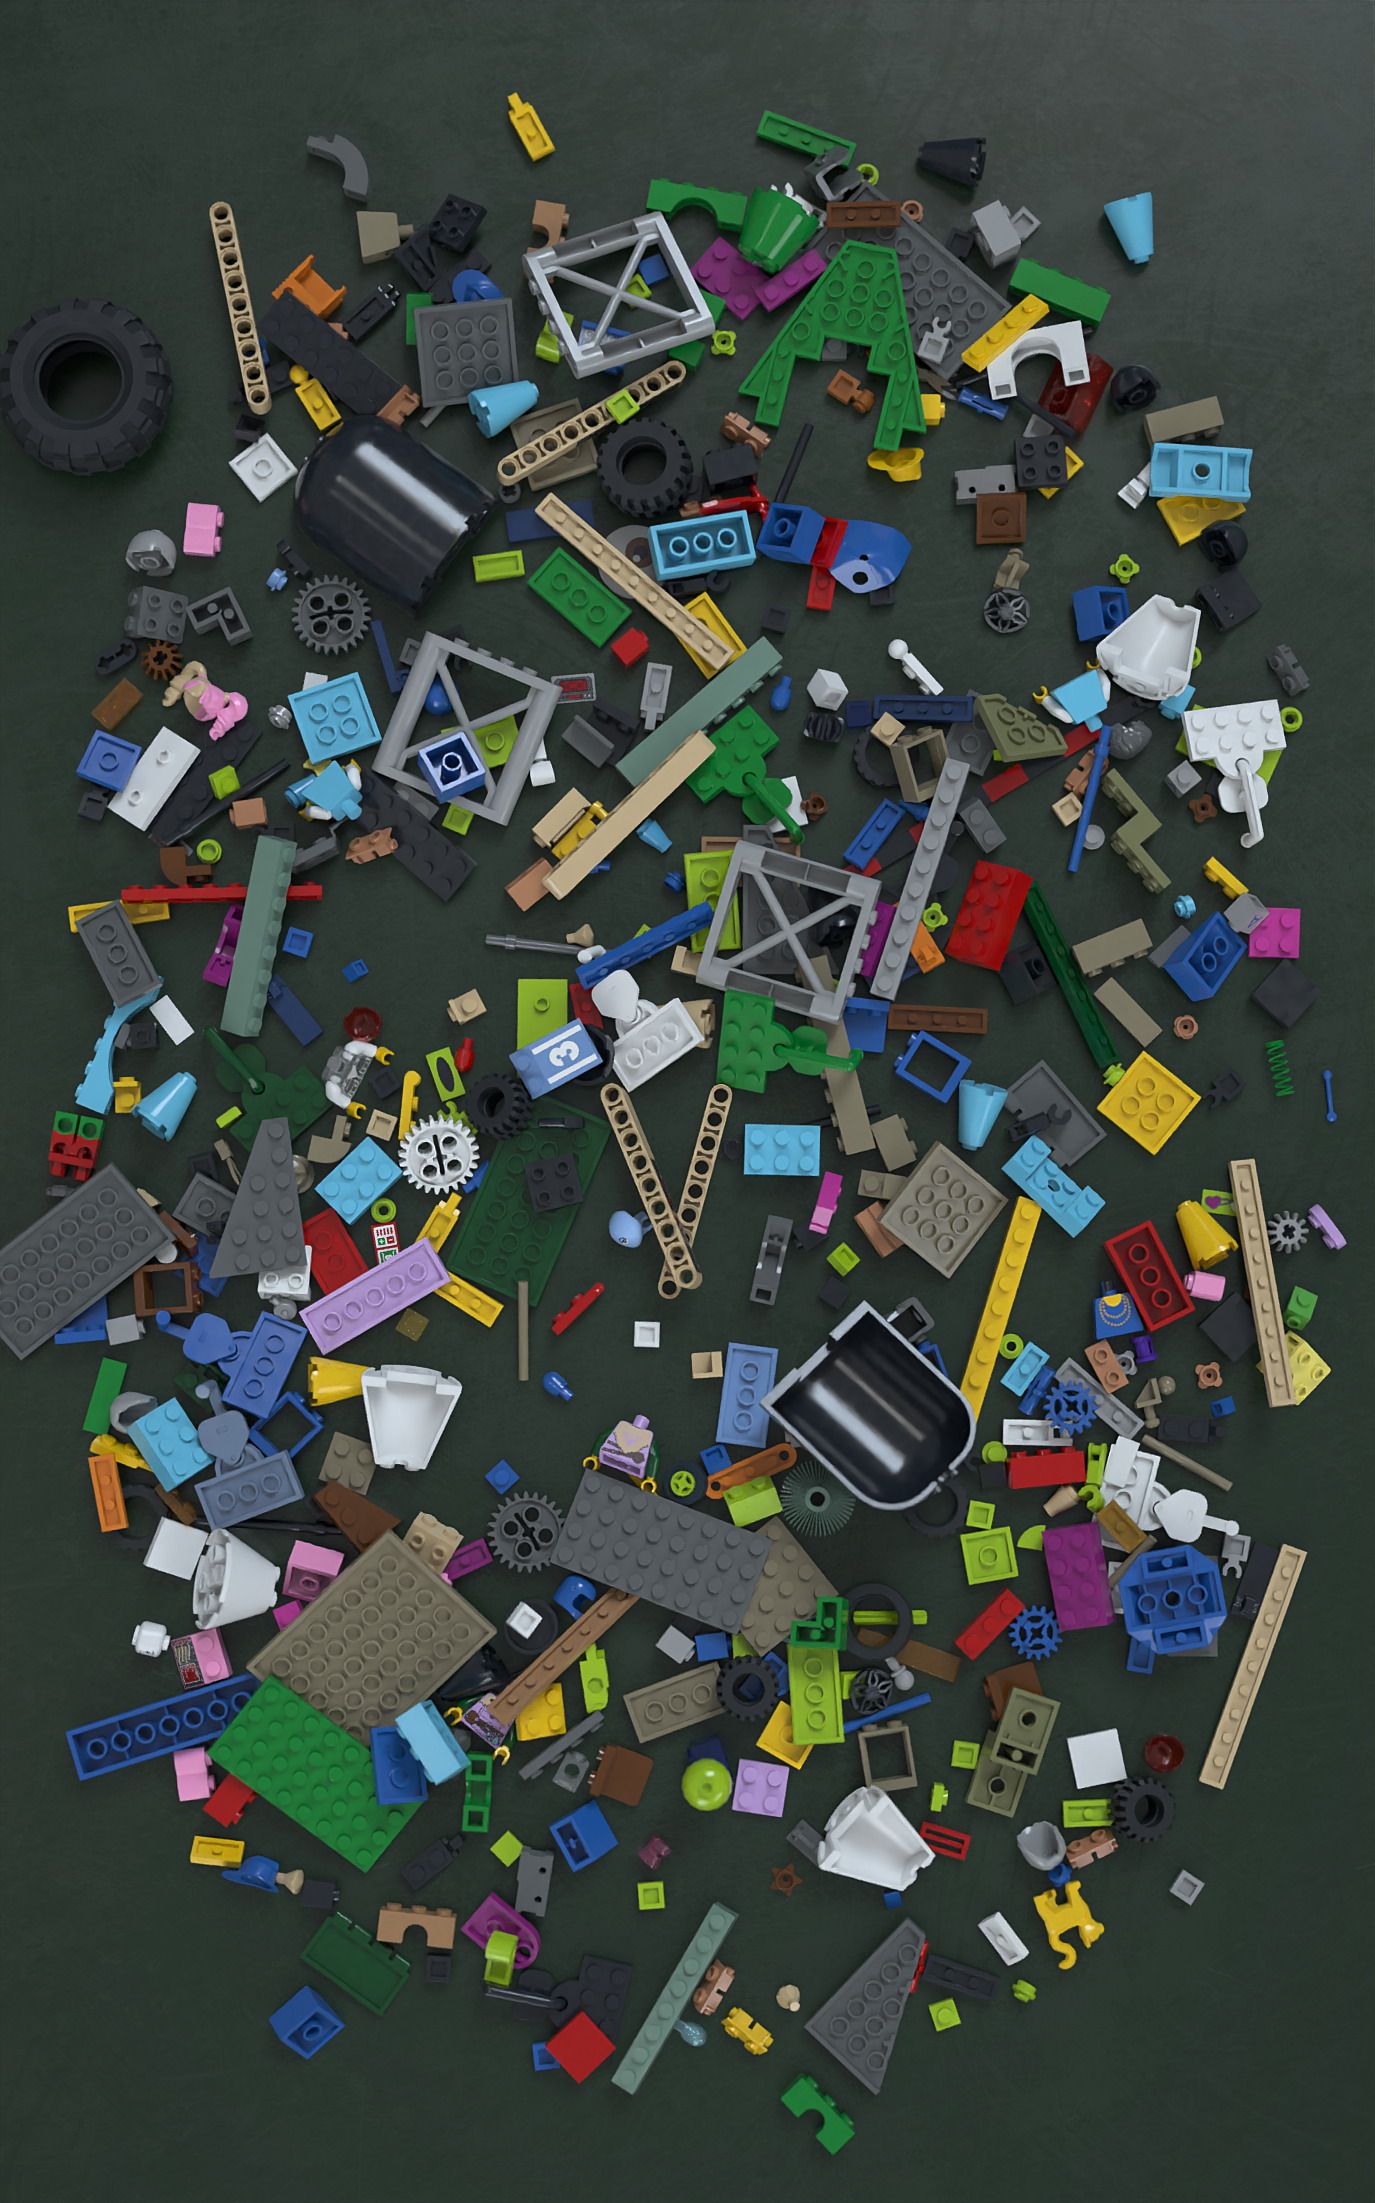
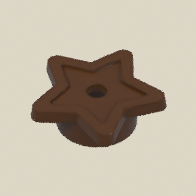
(786, 1886)

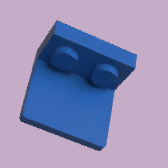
(866, 1023)
(87, 1326)

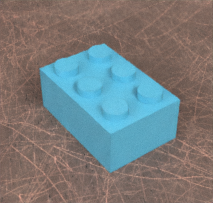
(782, 1149)
(359, 1180)
(170, 1444)
(432, 1742)

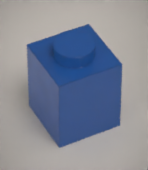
(713, 1645)

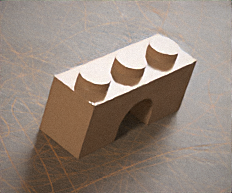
(549, 219)
(439, 1924)

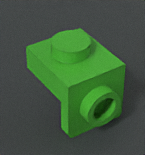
(1299, 1308)

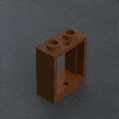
(144, 1290)

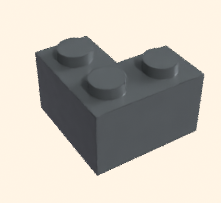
(221, 610)

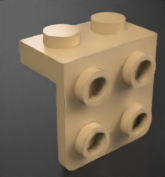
(432, 1541)

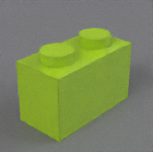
(752, 1500)

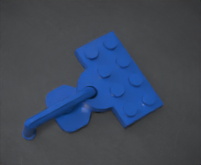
(261, 1359)

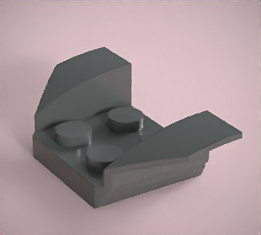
(321, 850)

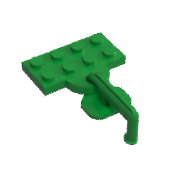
(738, 759)
(751, 1050)

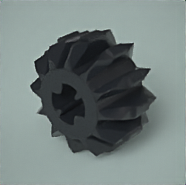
(824, 727)

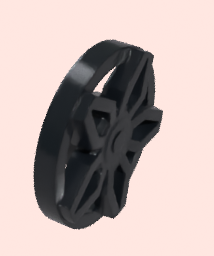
(1007, 609)
(871, 1691)

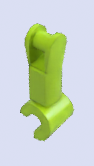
(1094, 1478)

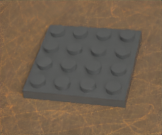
(464, 349)

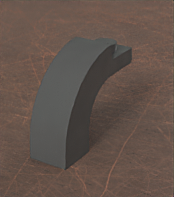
(771, 1260)

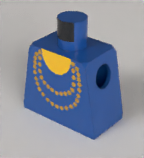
(1114, 1313)

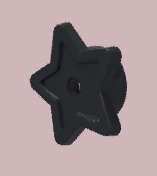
(726, 1150)

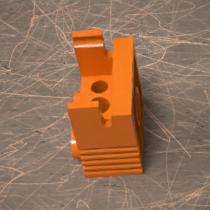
(311, 290)

